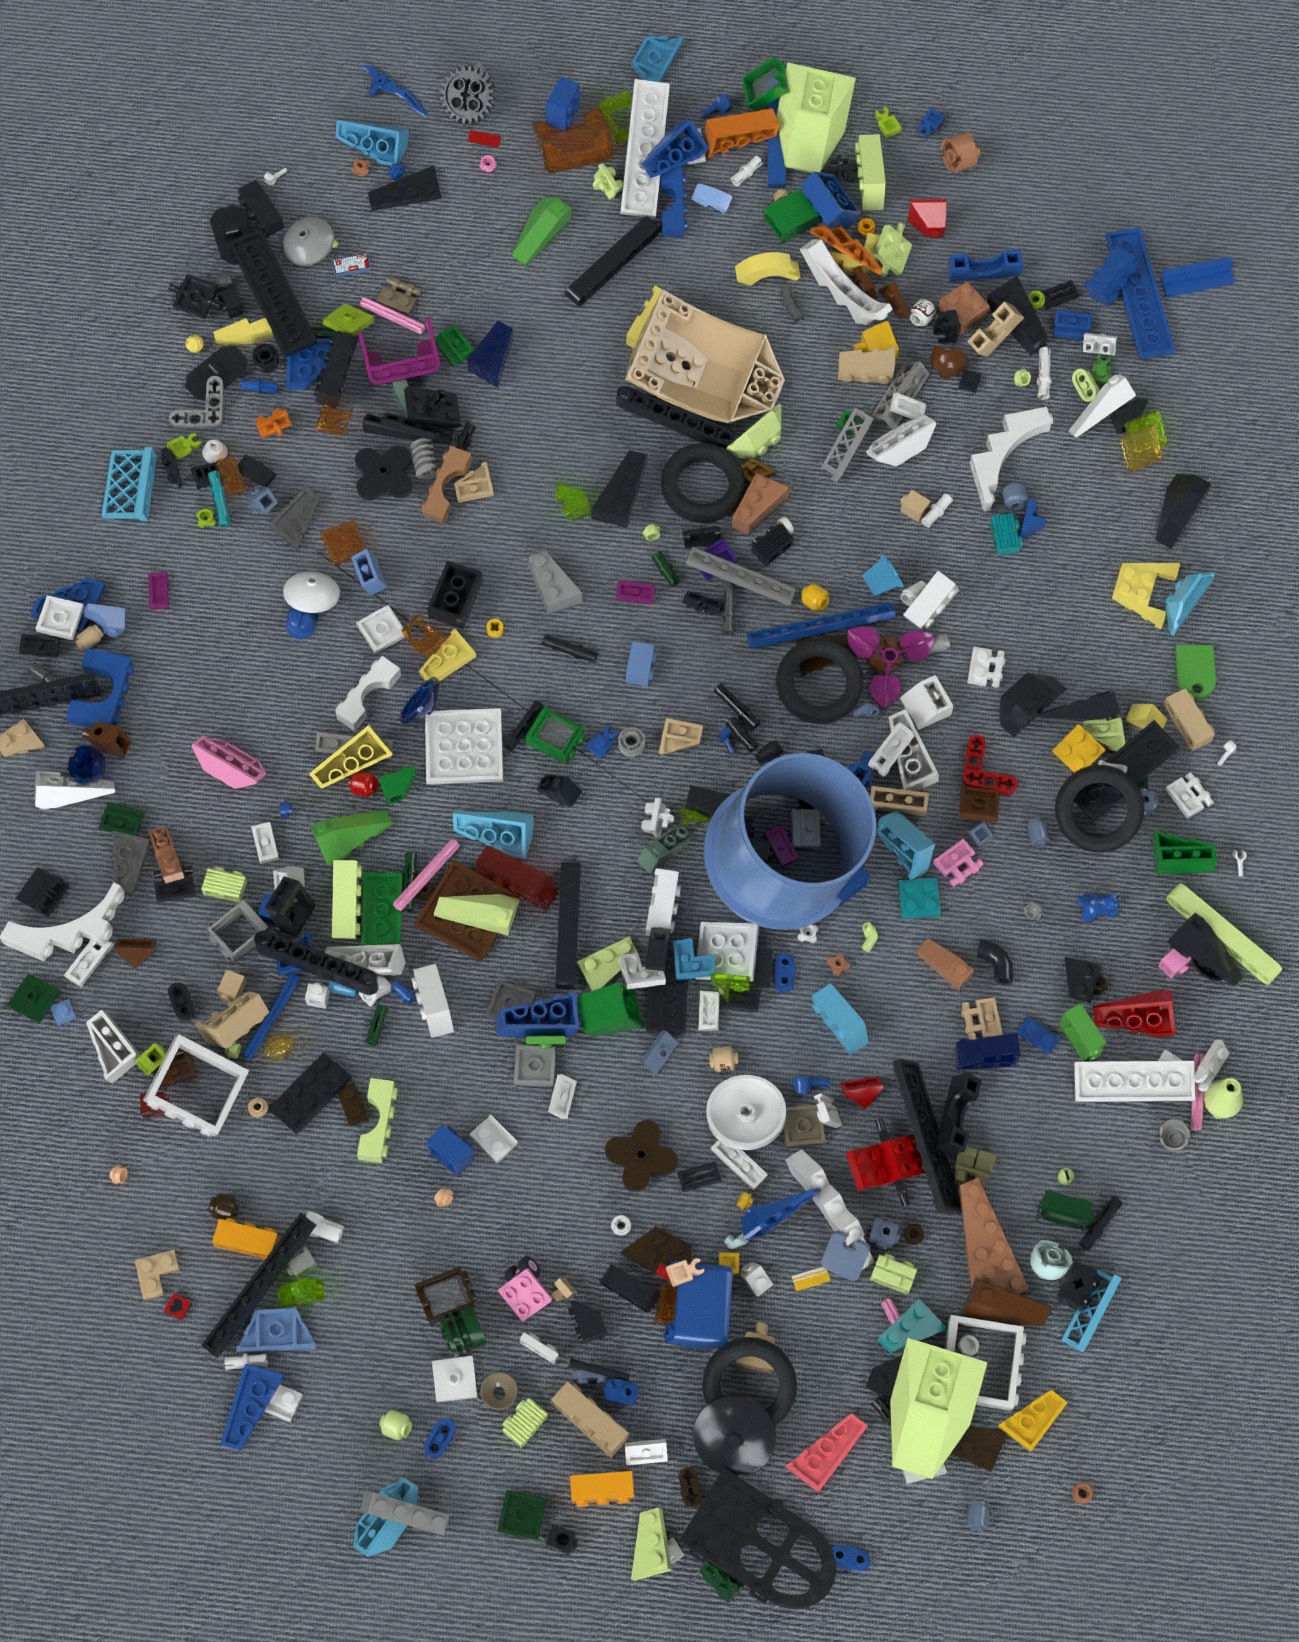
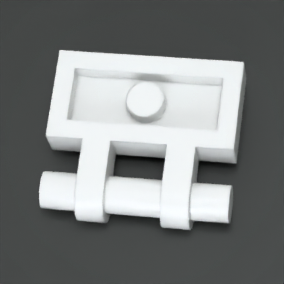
(980, 664)
(1185, 798)

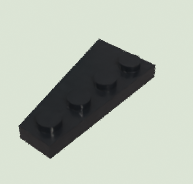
(409, 190)

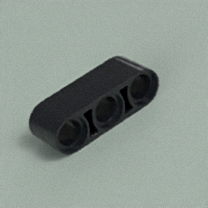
(629, 1288)

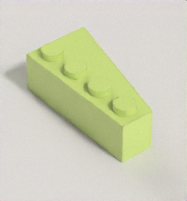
(870, 171)
(345, 900)

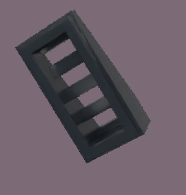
(202, 470)

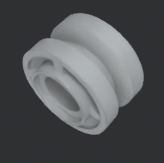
(631, 734)

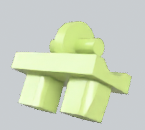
(605, 181)

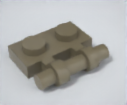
(398, 301)

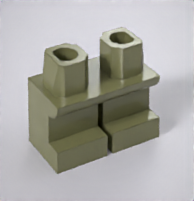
(981, 1170)

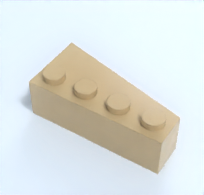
(590, 1419)

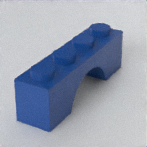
(673, 219)
(964, 268)

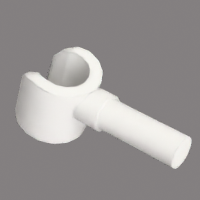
(271, 179)
(1230, 748)
(1239, 861)

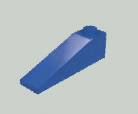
(675, 149)
(764, 1218)

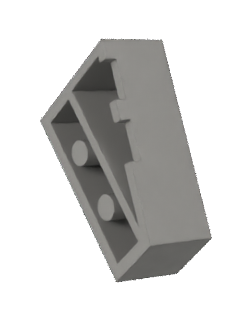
(553, 584)

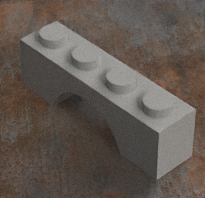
(404, 1513)

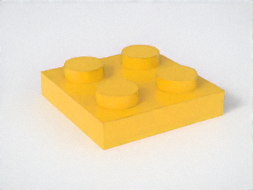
(1078, 749)

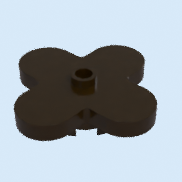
(638, 1170)

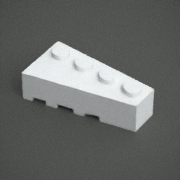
(914, 762)

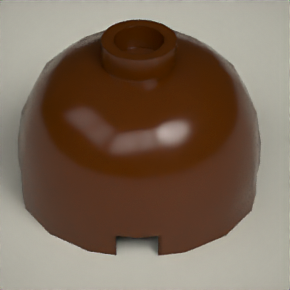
(948, 362)

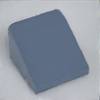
(979, 832)

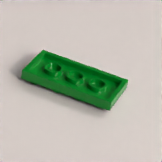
(379, 916)

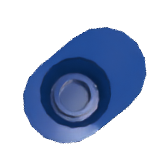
(300, 624)

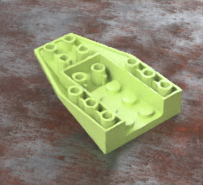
(812, 116)
(932, 1405)

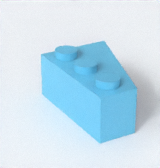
(840, 1018)

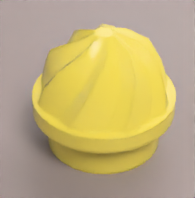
(194, 343)

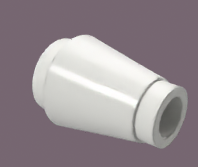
(911, 593)

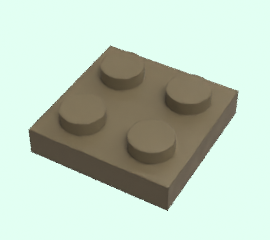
(803, 1127)

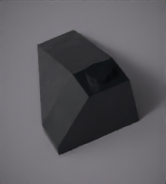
(1095, 707)

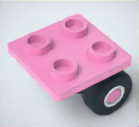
(523, 1289)

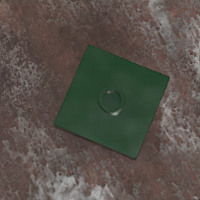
(33, 998)
(522, 1515)

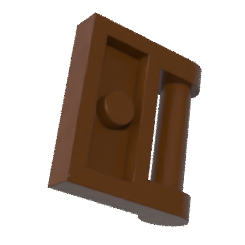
(178, 1070)

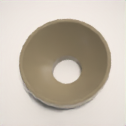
(495, 1381)

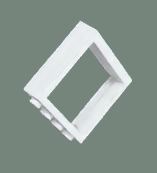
(210, 1057)
(1018, 1357)

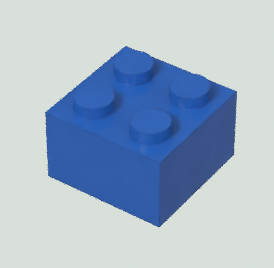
(563, 104)
(450, 1149)

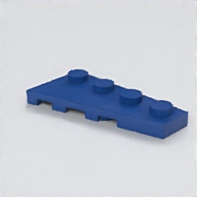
(251, 1399)

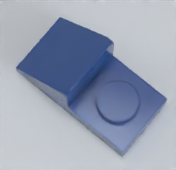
(1032, 523)

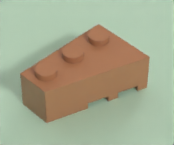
(758, 502)

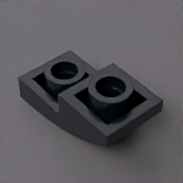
(171, 467)
(256, 471)

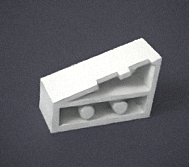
(931, 601)
(433, 1000)

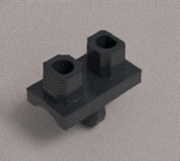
(842, 168)

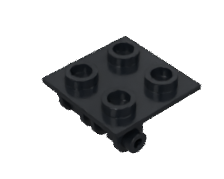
(42, 892)

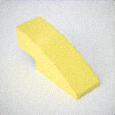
(244, 333)

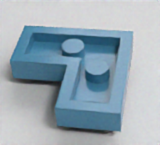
(689, 966)

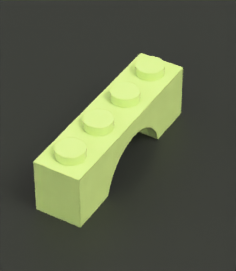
(372, 1145)

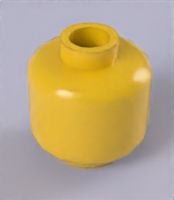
(815, 597)

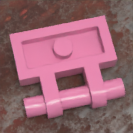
(954, 858)

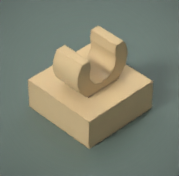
(564, 1289)

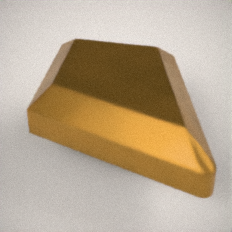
(752, 467)

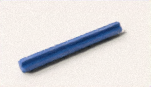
(271, 1017)

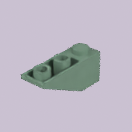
(664, 848)

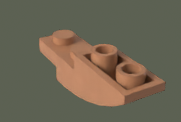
(165, 854)

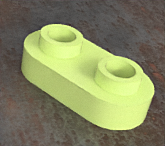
(1085, 387)

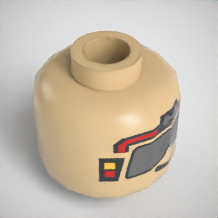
(723, 1059)

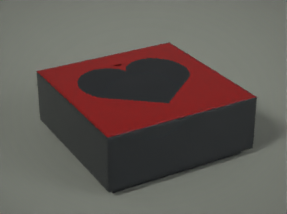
(177, 1307)

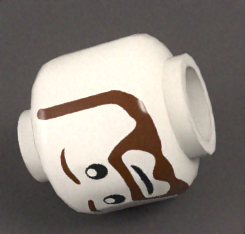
(922, 312)

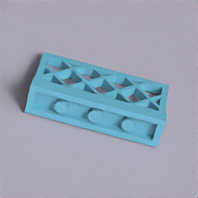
(144, 481)

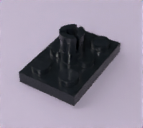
(432, 407)

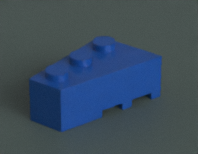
(1111, 277)

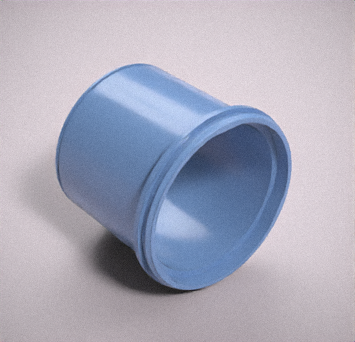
(748, 882)

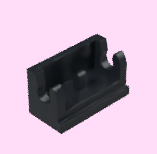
(948, 325)

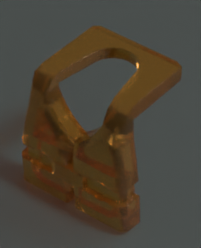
(328, 420)
(431, 641)

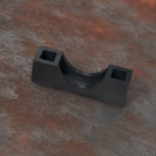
(961, 1094)

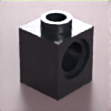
(557, 1531)

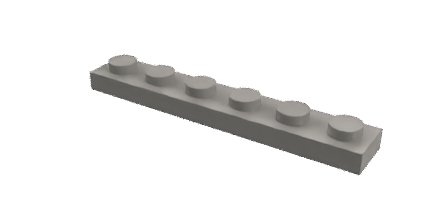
(740, 576)

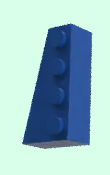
(542, 1018)

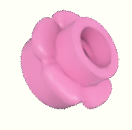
(487, 160)

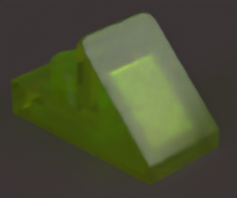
(724, 982)

